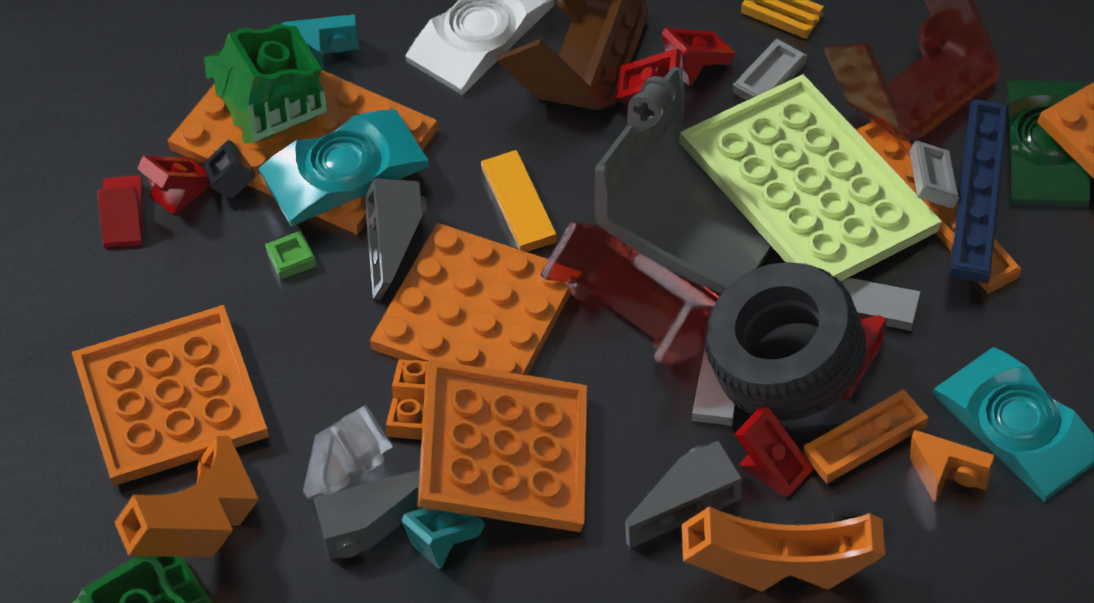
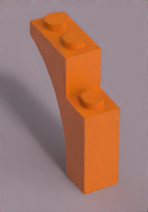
(193, 519)
(766, 552)

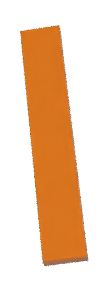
(897, 156)

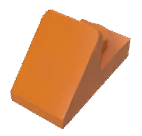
(942, 459)

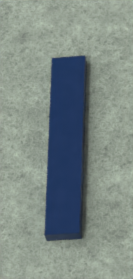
(979, 191)

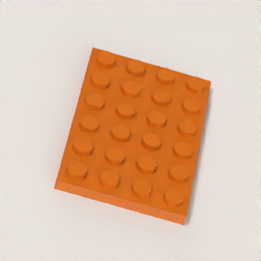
(211, 126)

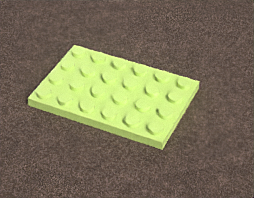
(809, 180)

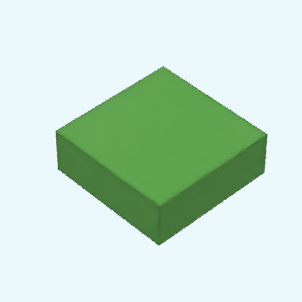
(290, 255)

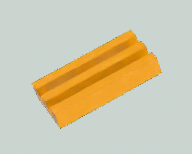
(799, 9)

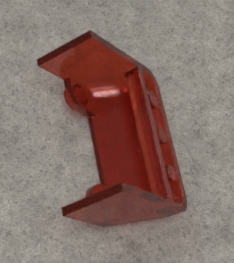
(953, 70)
(634, 286)

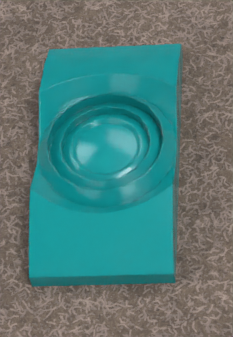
(341, 166)
(1019, 421)

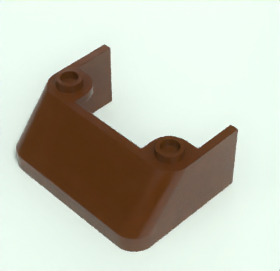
(588, 65)

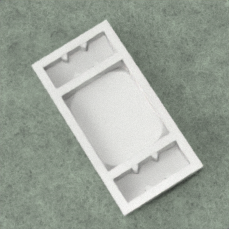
(470, 37)

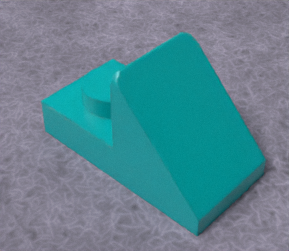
(328, 35)
(436, 531)

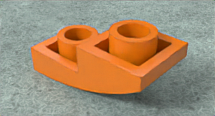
(407, 404)

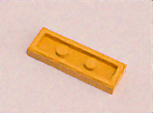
(518, 201)

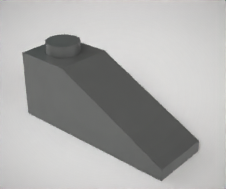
(391, 219)
(693, 483)
(365, 514)

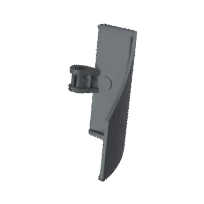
(665, 202)

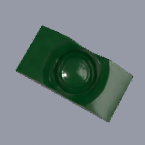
(1037, 164)

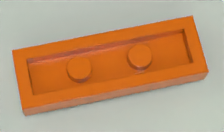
(865, 436)

